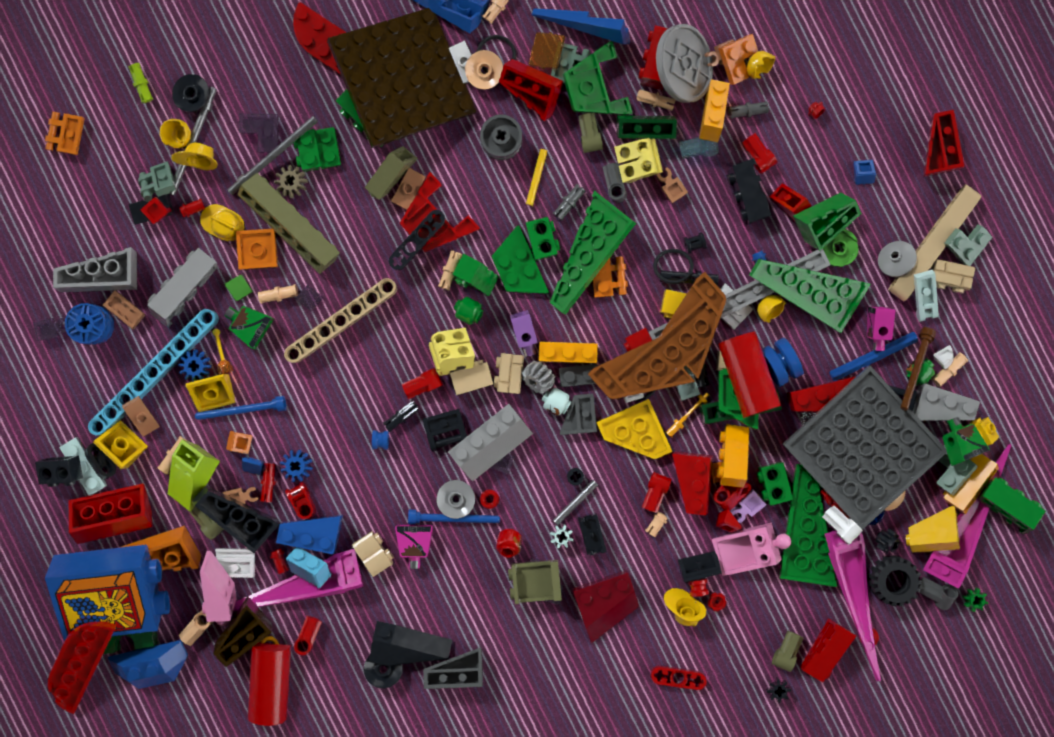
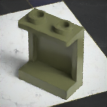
(535, 581)

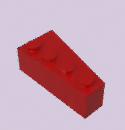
(816, 396)

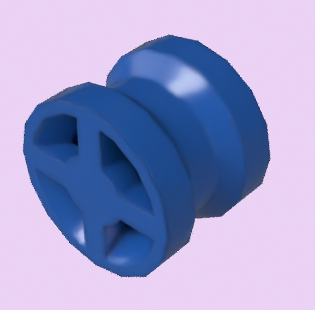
(380, 440)

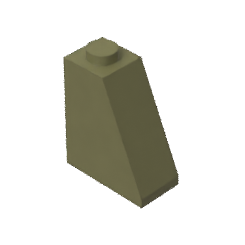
(390, 172)

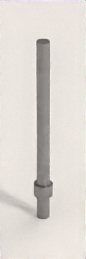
(195, 134)
(273, 154)

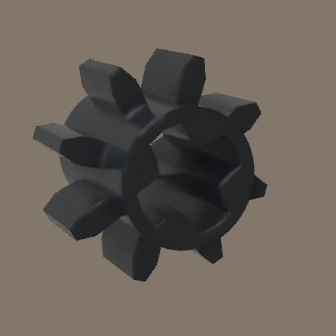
(887, 540)
(774, 686)

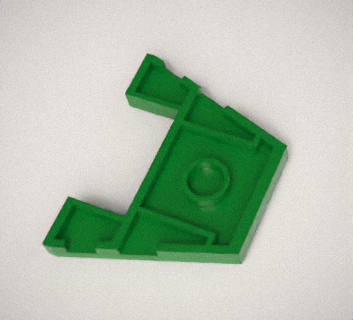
(587, 87)

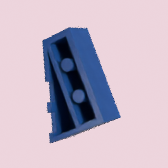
(312, 534)

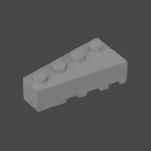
(103, 273)
(181, 286)

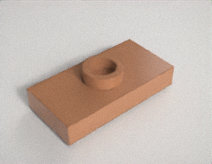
(408, 189)
(124, 309)
(140, 416)

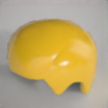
(760, 63)
(175, 133)
(770, 307)

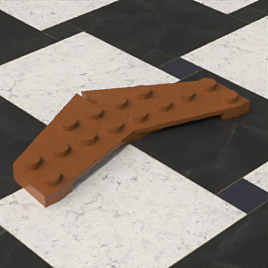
(680, 344)

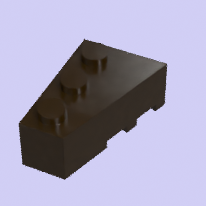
(242, 633)

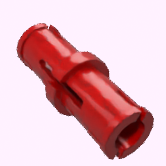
(268, 482)

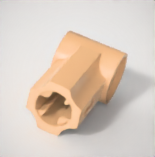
(194, 629)

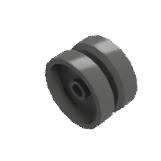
(501, 126)

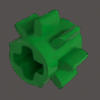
(980, 601)

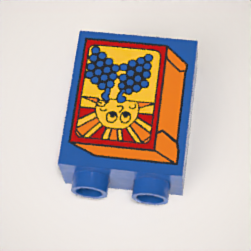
(108, 587)

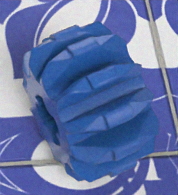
(190, 370)
(298, 472)

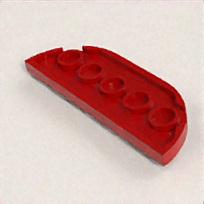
(312, 34)
(78, 663)

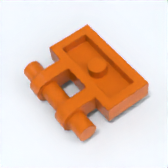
(69, 136)
(603, 282)

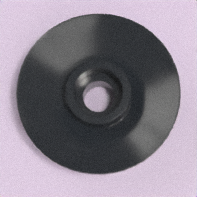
(185, 87)
(379, 679)

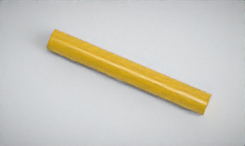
(536, 177)

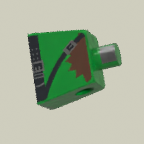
(249, 325)
(963, 442)

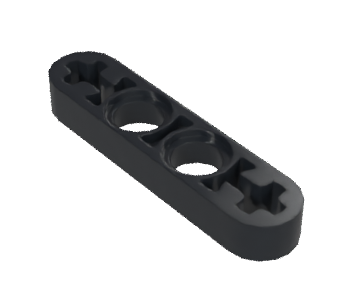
(414, 237)

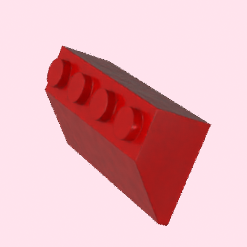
(109, 514)

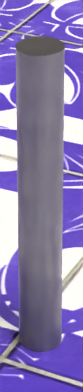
(575, 502)

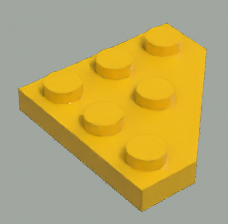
(636, 430)

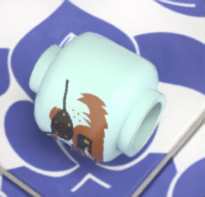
(556, 401)

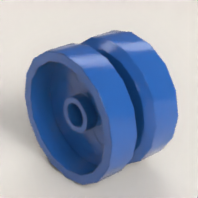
(782, 362)

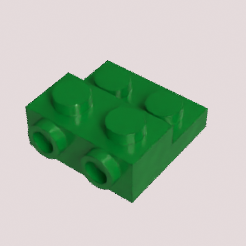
(318, 150)

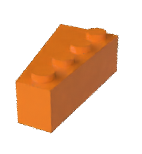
(173, 549)

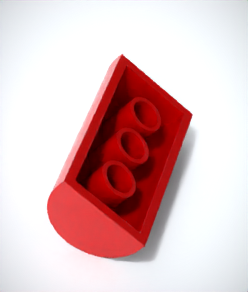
(749, 374)
(269, 684)

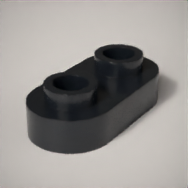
(100, 461)

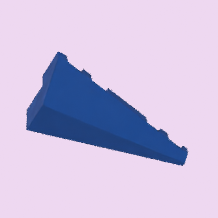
(462, 13)
(580, 20)

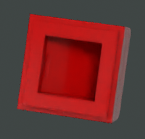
(727, 522)

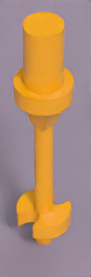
(679, 424)

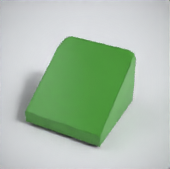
(238, 287)

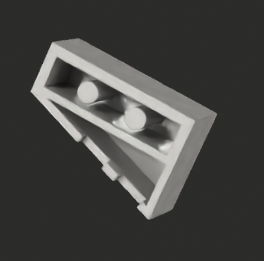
(940, 404)

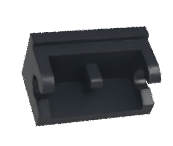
(137, 214)
(592, 534)
(699, 566)

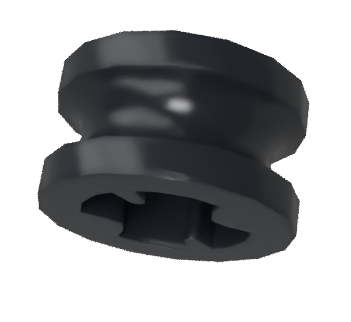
(570, 473)

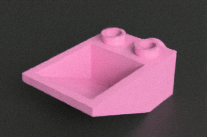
(745, 550)
(217, 590)

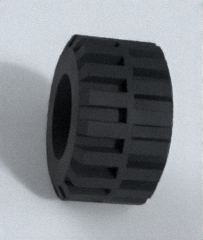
(910, 584)

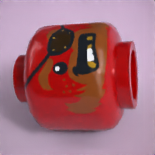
(509, 543)

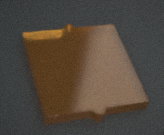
(547, 50)

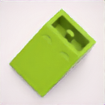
(189, 472)

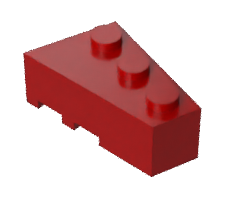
(649, 74)
(533, 86)
(944, 145)
(694, 478)
(827, 650)

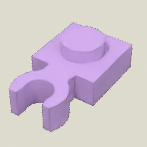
(749, 505)

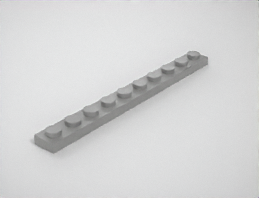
(755, 290)

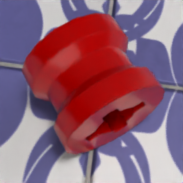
(698, 587)

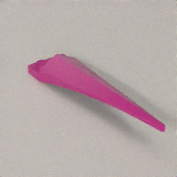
(954, 564)
(850, 569)
(344, 577)

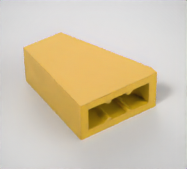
(935, 532)

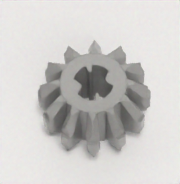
(538, 377)

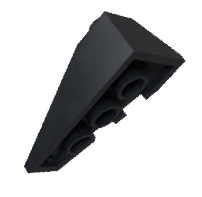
(404, 645)

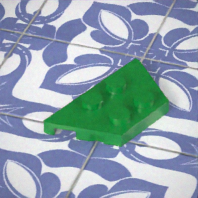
(518, 266)
(728, 402)

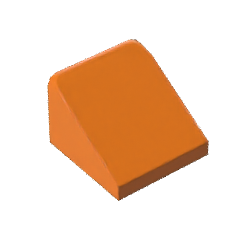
(239, 442)

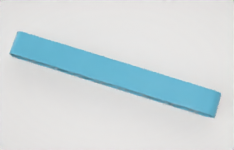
(162, 368)

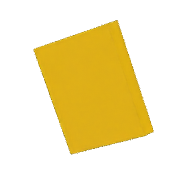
(211, 392)
(121, 445)

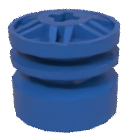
(96, 332)

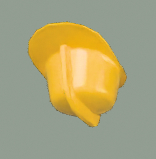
(196, 156)
(221, 222)
(685, 608)

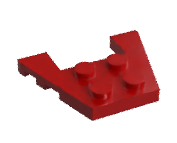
(422, 207)

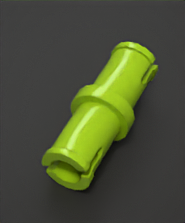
(140, 83)

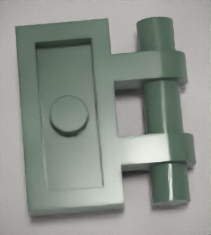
(567, 60)
(162, 181)

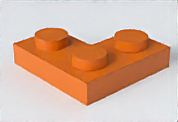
(734, 55)

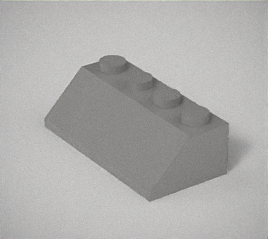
(490, 442)

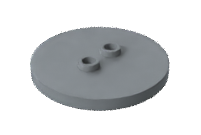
(683, 64)

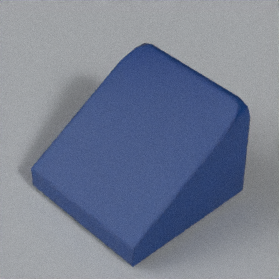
(864, 172)
(252, 465)

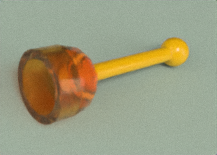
(223, 366)

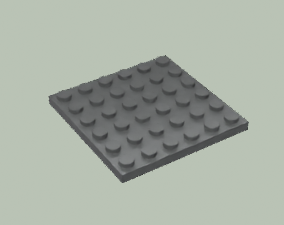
(865, 447)

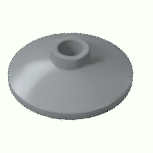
(897, 266)
(448, 506)

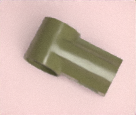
(590, 137)
(207, 525)
(786, 656)

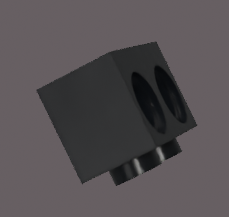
(59, 470)

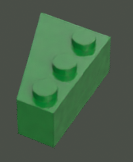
(826, 219)
(475, 274)
(1012, 505)

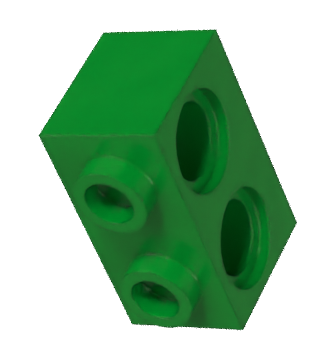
(538, 239)
(780, 481)

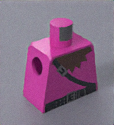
(880, 318)
(414, 542)

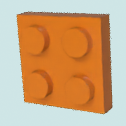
(256, 249)

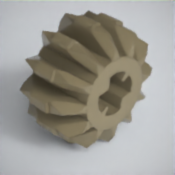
(297, 182)

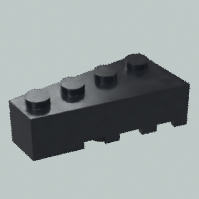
(238, 519)

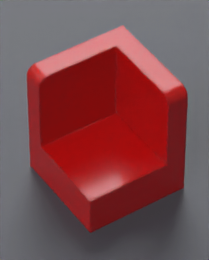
(155, 210)

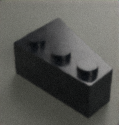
(748, 192)

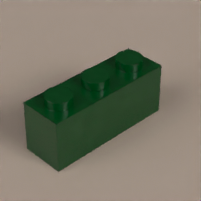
(646, 127)

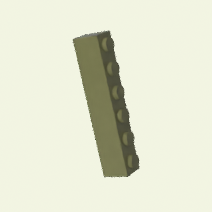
(288, 223)

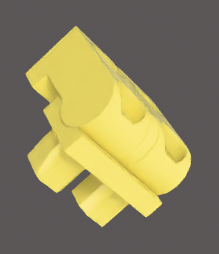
(646, 157)
(451, 350)

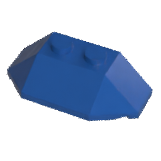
(150, 665)

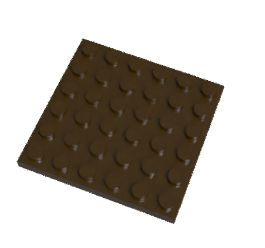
(401, 76)

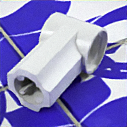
(845, 527)

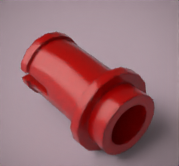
(192, 207)
(279, 560)

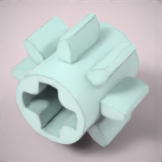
(564, 541)

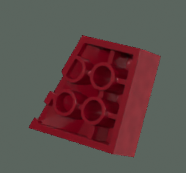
(605, 602)

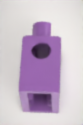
(522, 324)

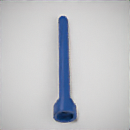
(278, 404)
(415, 517)

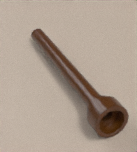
(926, 336)

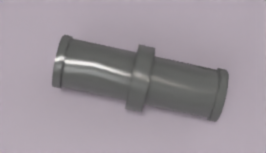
(748, 109)
(569, 202)

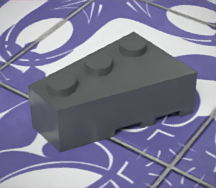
(456, 672)

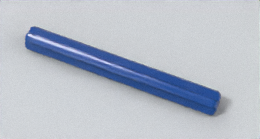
(873, 356)

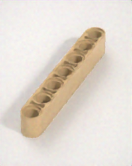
(934, 241)
(331, 322)

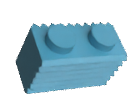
(308, 567)

